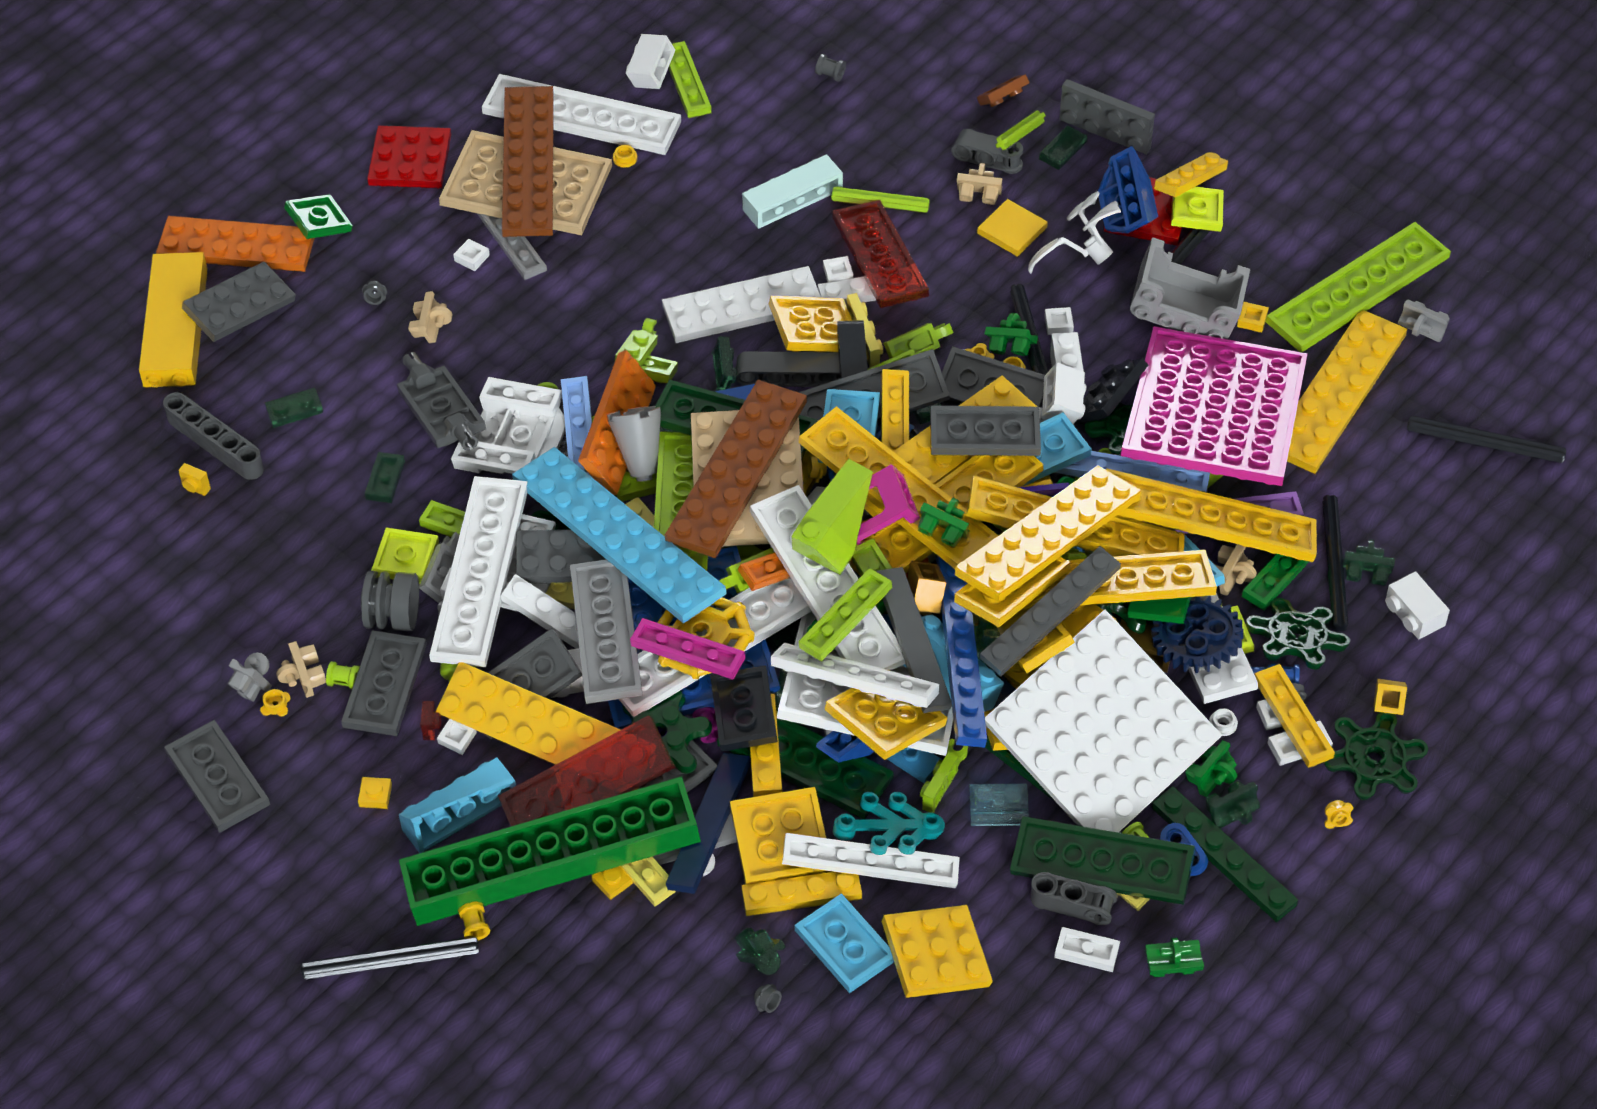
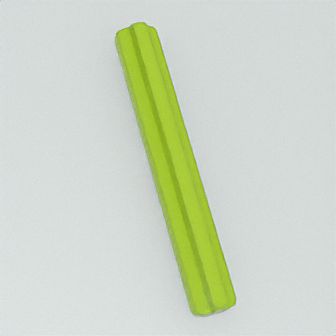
(1020, 130)
(888, 200)

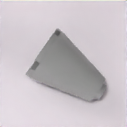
(638, 439)

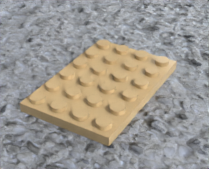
(478, 182)
(782, 474)

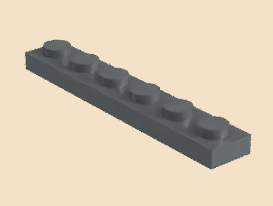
(1050, 611)

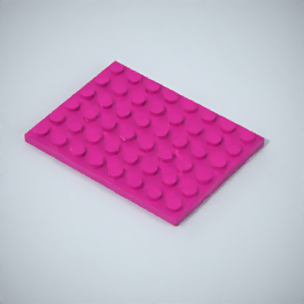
(1215, 406)

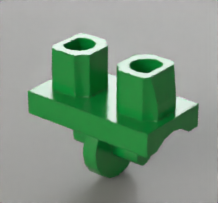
(1013, 332)
(954, 526)
(1216, 768)
(1174, 957)

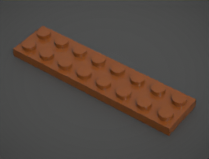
(528, 161)
(735, 469)

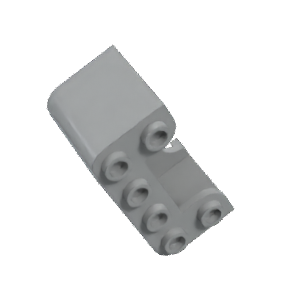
(1187, 297)

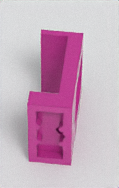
(896, 499)

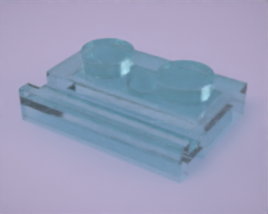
(998, 804)

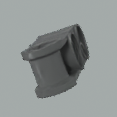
(981, 148)
(1085, 907)

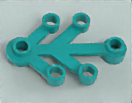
(925, 825)

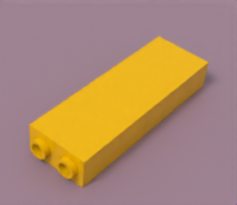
(169, 334)

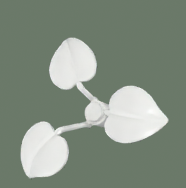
(1095, 245)

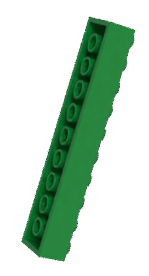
(549, 850)

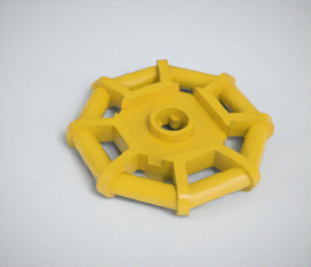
(717, 630)

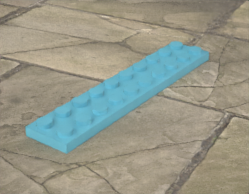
(620, 535)

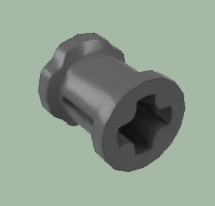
(830, 67)

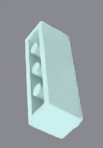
(792, 191)

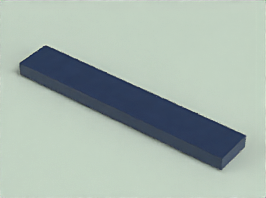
(710, 822)

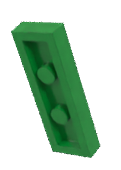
(1272, 580)

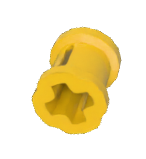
(474, 920)

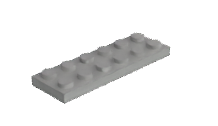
(605, 632)

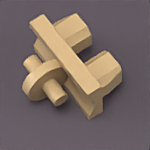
(979, 181)
(430, 316)
(1236, 568)
(308, 677)

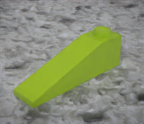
(833, 522)

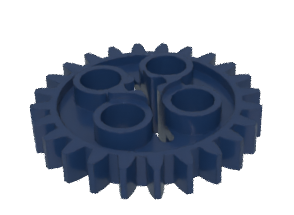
(1203, 640)

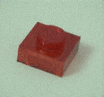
(429, 720)

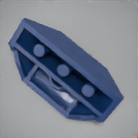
(1131, 188)

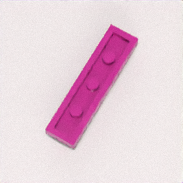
(687, 648)

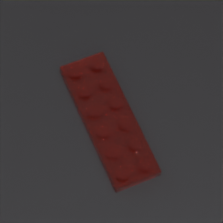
(880, 254)
(594, 774)

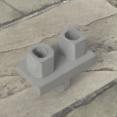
(1423, 320)
(250, 678)

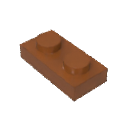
(995, 95)

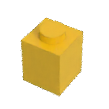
(1390, 696)

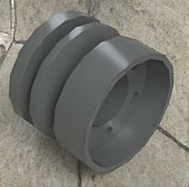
(386, 600)

